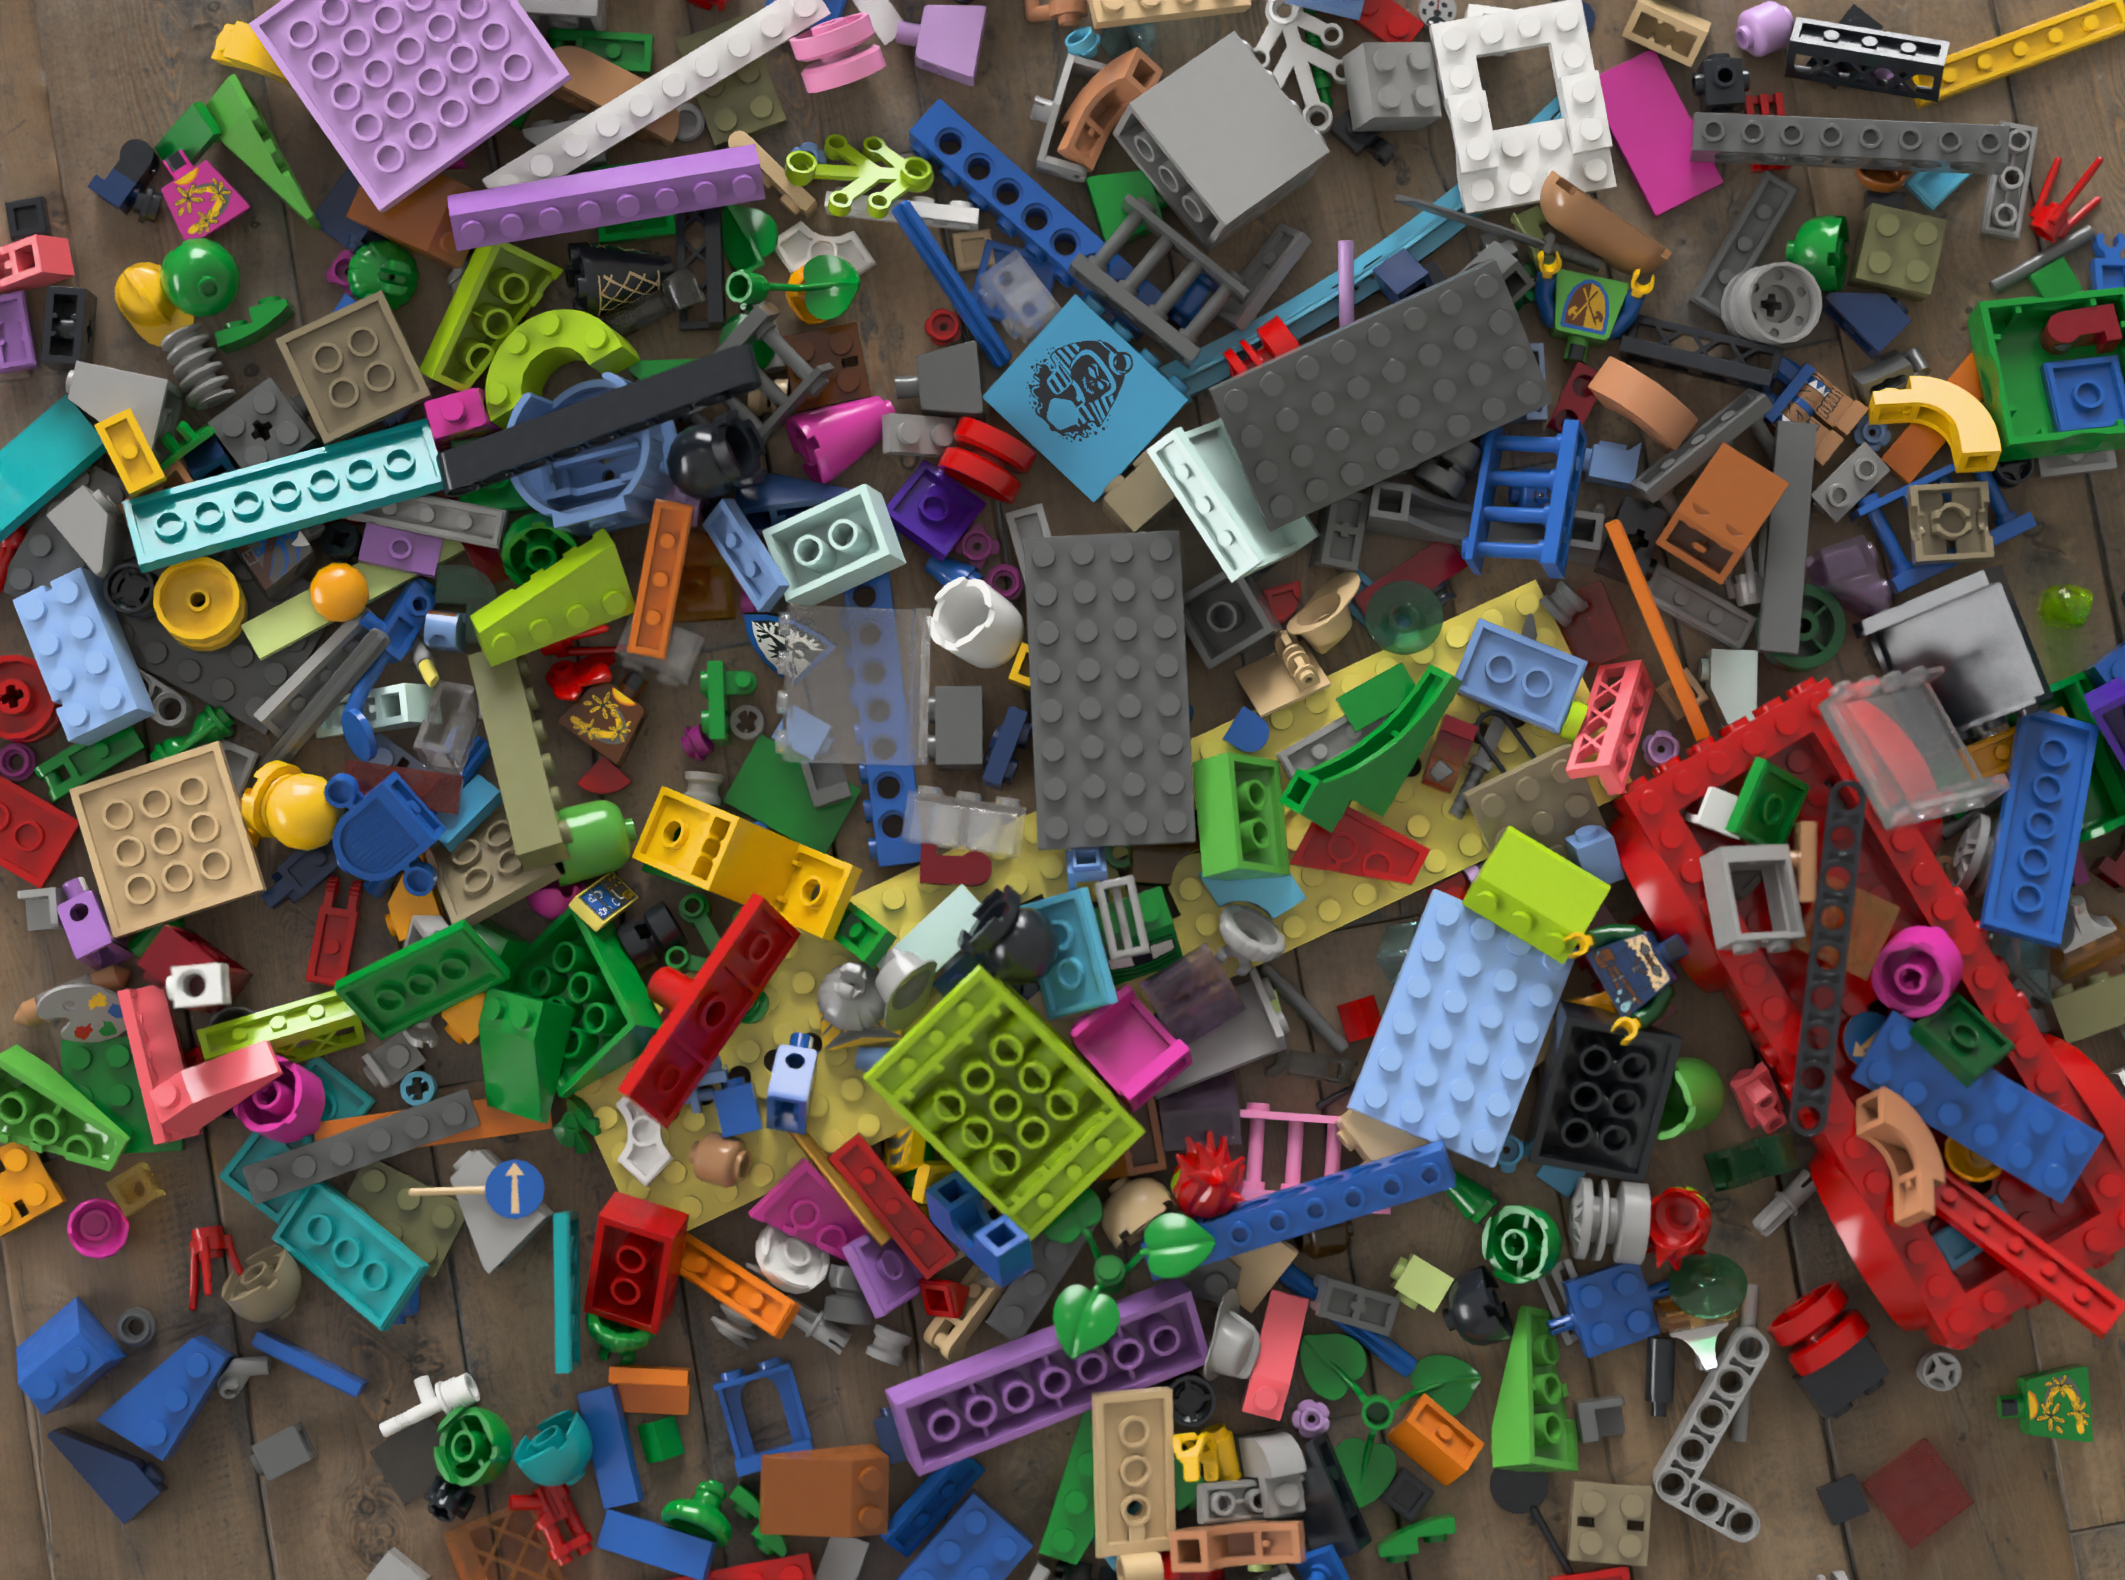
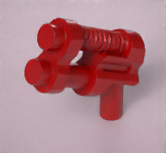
(551, 1506)

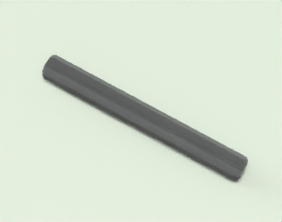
(328, 697)

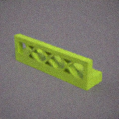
(285, 1027)

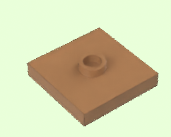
(1805, 860)

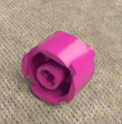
(1917, 971)
(286, 1106)

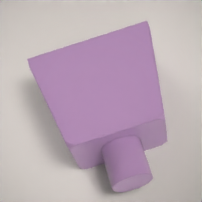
(947, 40)

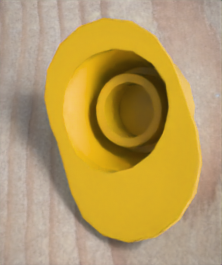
(147, 305)

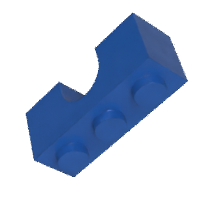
(995, 1245)

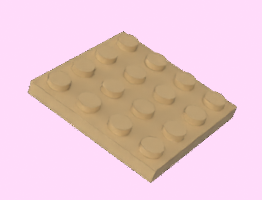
(167, 839)

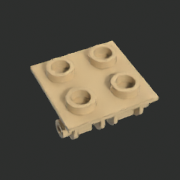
(1282, 676)

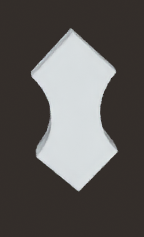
(801, 244)
(645, 1148)

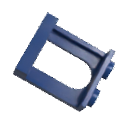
(729, 1394)

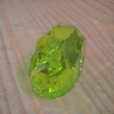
(2065, 606)

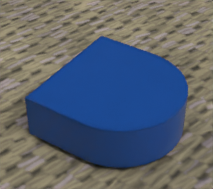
(1247, 732)

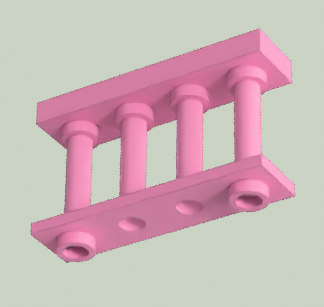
(1258, 1114)

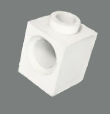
(217, 985)

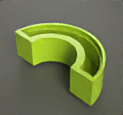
(544, 345)

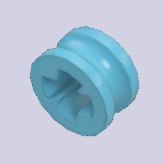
(409, 1080)

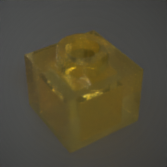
(123, 1189)

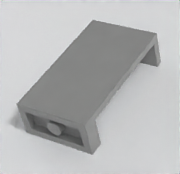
(1239, 1040)

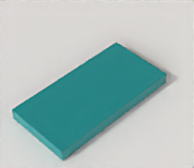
(44, 462)
(342, 1100)
(350, 1253)
(567, 1291)

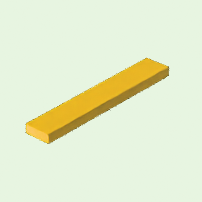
(2027, 48)

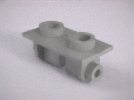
(1849, 483)

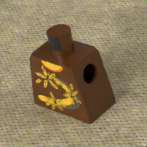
(609, 717)

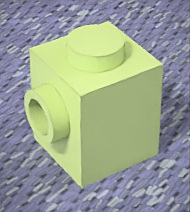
(1419, 1282)

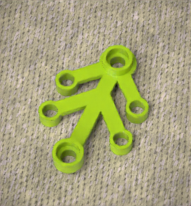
(906, 174)

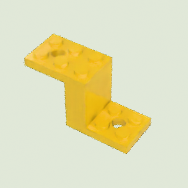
(744, 858)

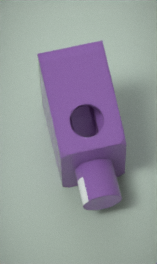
(89, 928)

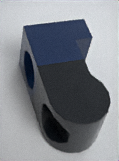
(131, 173)

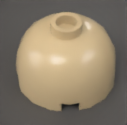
(1133, 1208)

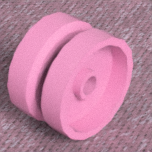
(834, 46)

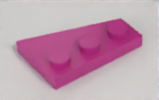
(810, 1210)

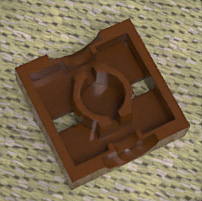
(831, 346)

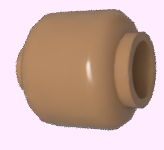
(720, 1159)

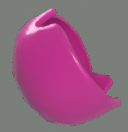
(553, 899)
(97, 1228)

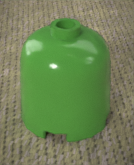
(599, 842)
(1692, 1099)

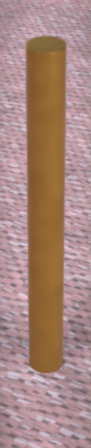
(842, 1188)

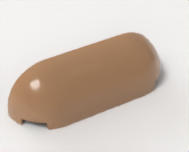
(599, 82)
(1599, 228)

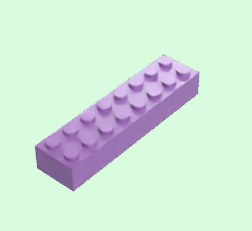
(1037, 1384)

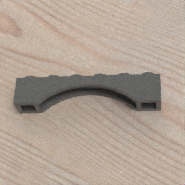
(1419, 515)

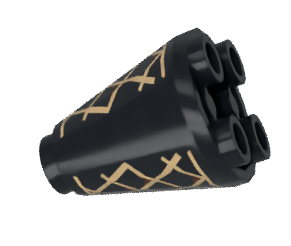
(613, 275)

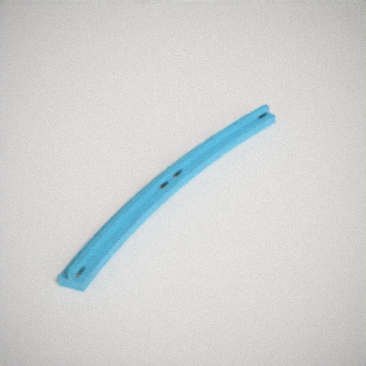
(1320, 303)

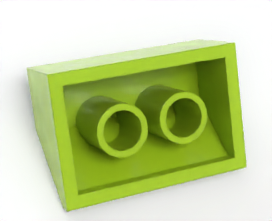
(1535, 894)

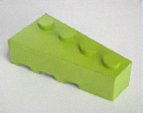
(485, 309)
(556, 603)

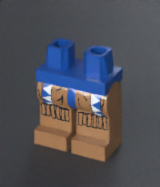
(1813, 400)

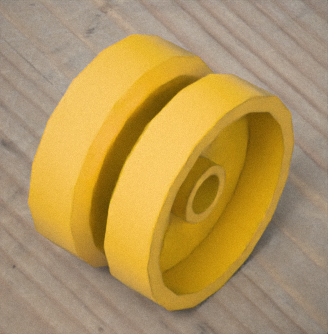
(205, 626)

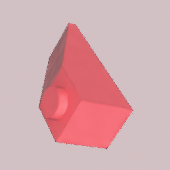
(34, 263)
(213, 1087)
(1279, 1339)

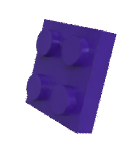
(934, 510)

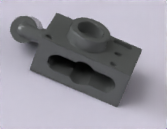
(1889, 371)

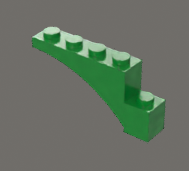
(1378, 763)

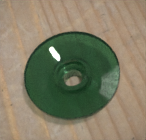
(1407, 601)
(1711, 1296)

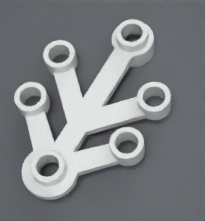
(1300, 55)

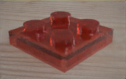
(1917, 1492)

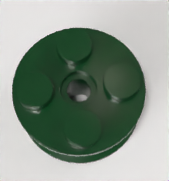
(1823, 632)

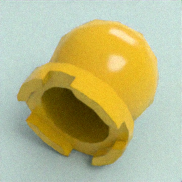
(290, 807)

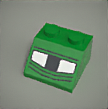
(1160, 935)

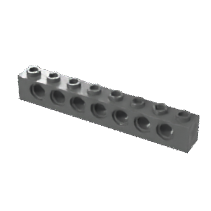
(1849, 143)

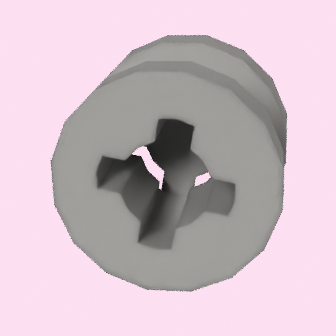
(704, 786)
(888, 1345)
(1946, 1368)

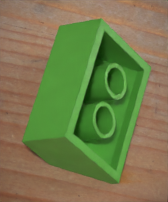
(1240, 817)

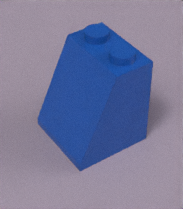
(66, 1357)

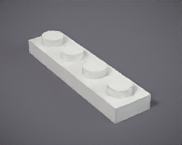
(956, 216)

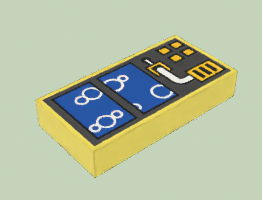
(603, 901)

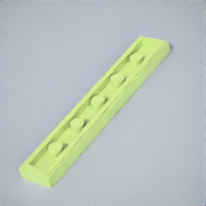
(299, 619)

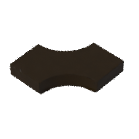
(1156, 863)

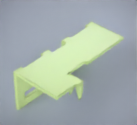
(1528, 223)

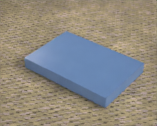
(1519, 676)

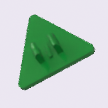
(191, 439)

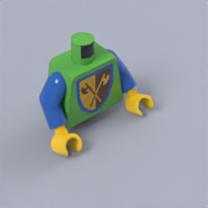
(1585, 307)

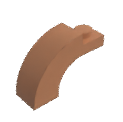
(1103, 104)
(1643, 403)
(1908, 1150)
(1236, 1544)

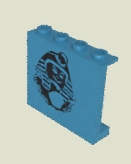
(1087, 396)

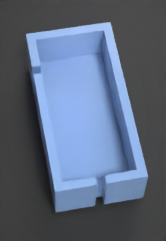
(84, 657)

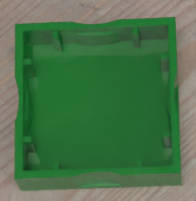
(2008, 365)

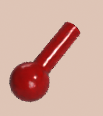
(8, 549)

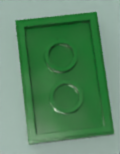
(781, 799)

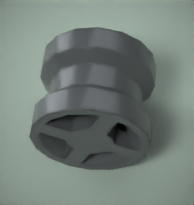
(1564, 603)

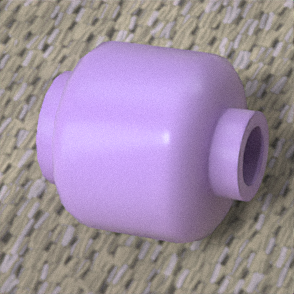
(1764, 29)

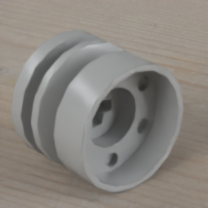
(1790, 300)
(1974, 855)
(1609, 1220)

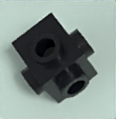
(1721, 84)

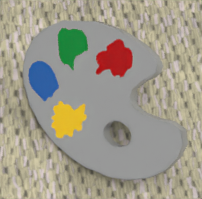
(92, 1018)

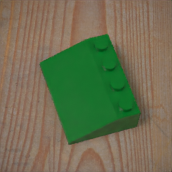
(600, 981)

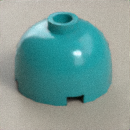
(557, 1452)

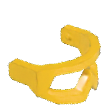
(1194, 1455)

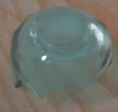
(1124, 38)

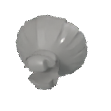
(1248, 937)
(851, 997)

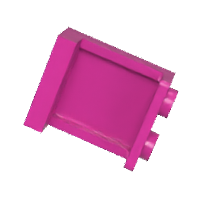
(1129, 1048)

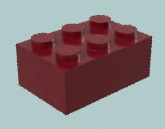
(184, 948)

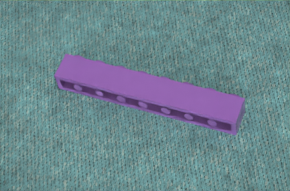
(605, 197)

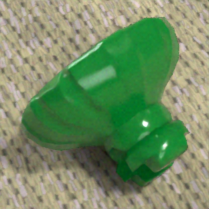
(373, 265)
(617, 1338)
(701, 1513)

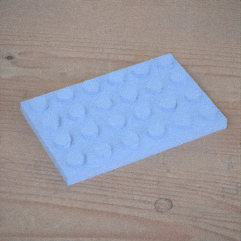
(1460, 1032)

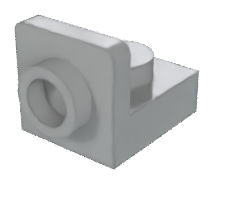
(392, 1061)

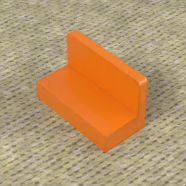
(652, 1388)
(1436, 1440)

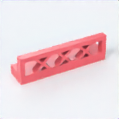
(1623, 723)
(154, 1048)

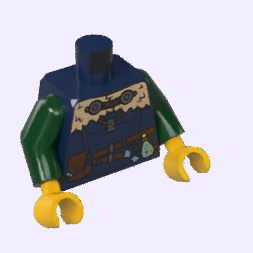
(1633, 971)

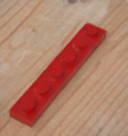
(2027, 1255)

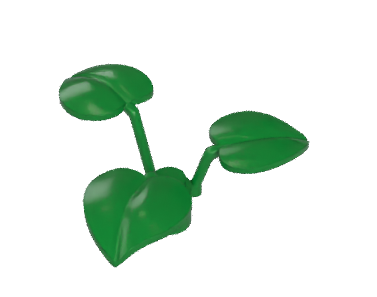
(749, 238)
(1091, 1319)
(1334, 1363)

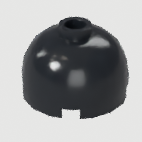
(1476, 1309)

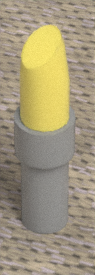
(424, 661)

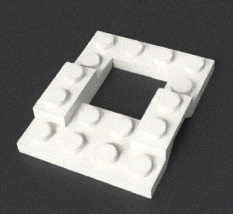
(1512, 163)

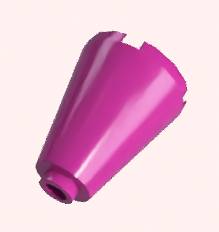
(836, 435)

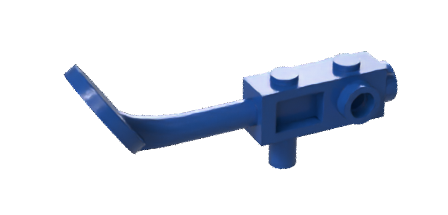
(402, 627)

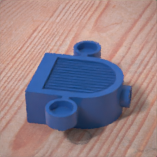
(384, 832)

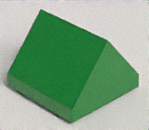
(661, 1439)

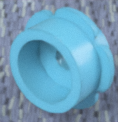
(1083, 42)

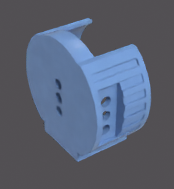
(576, 488)

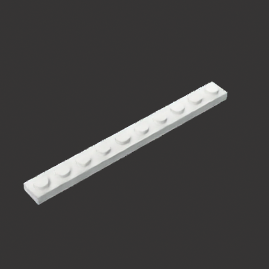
(661, 92)

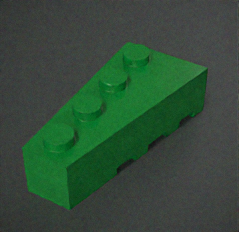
(1073, 1512)

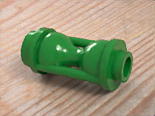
(208, 727)

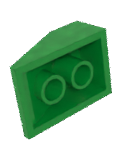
(522, 1051)

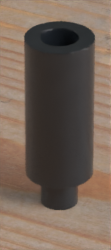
(1660, 1374)

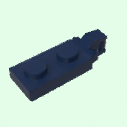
(301, 875)

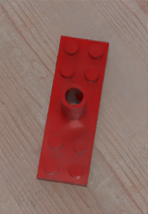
(706, 1009)

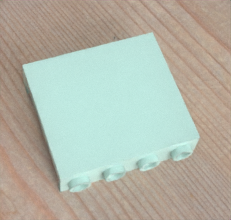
(1220, 503)

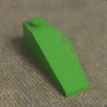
(254, 145)
(52, 1115)
(1530, 1414)

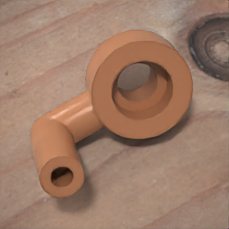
(1064, 11)

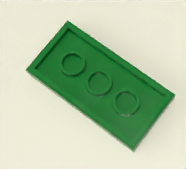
(422, 979)

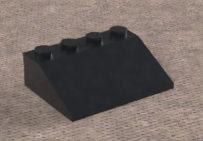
(1600, 1098)

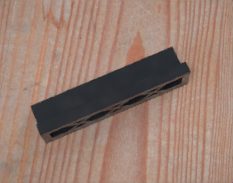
(1867, 51)
(714, 265)
(1699, 362)

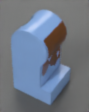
(445, 631)

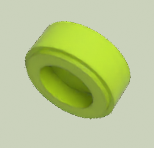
(1573, 720)

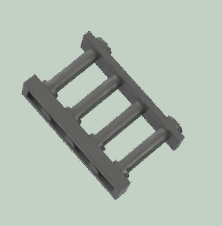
(1152, 319)
(760, 326)
(1741, 414)

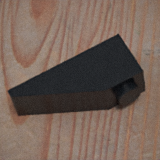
(1329, 1502)

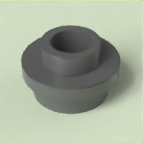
(124, 1330)

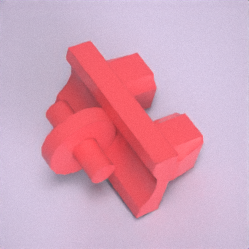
(1758, 1098)

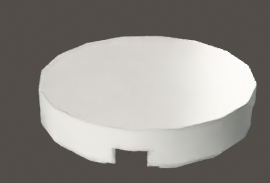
(790, 1261)

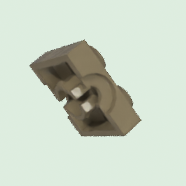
(1958, 521)
(1608, 1511)

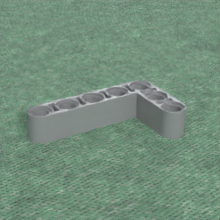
(1709, 1435)

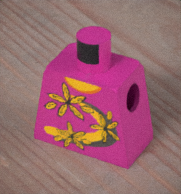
(200, 197)
(459, 417)

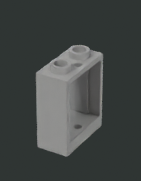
(1780, 893)

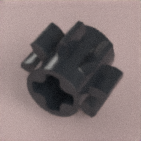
(448, 1500)

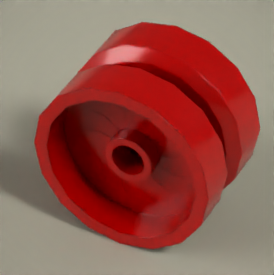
(987, 460)
(34, 715)
(1818, 1328)

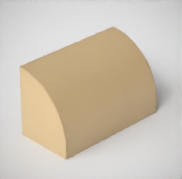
(1667, 30)

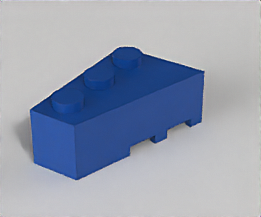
(170, 1398)

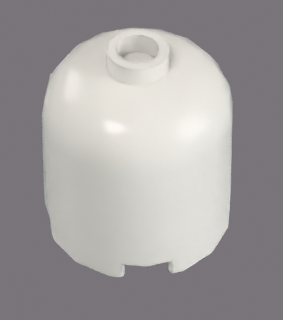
(976, 623)

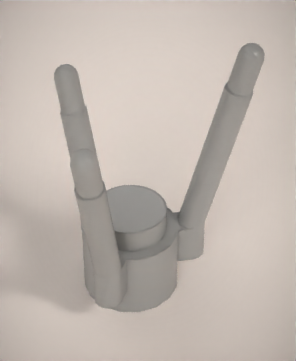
(1749, 585)

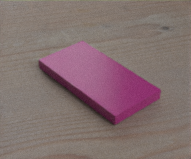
(1654, 134)

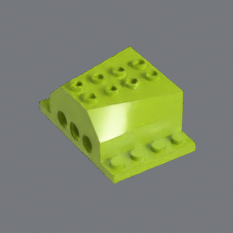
(1005, 1100)

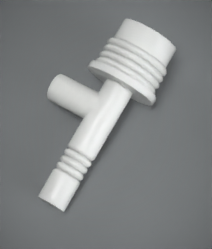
(451, 1394)

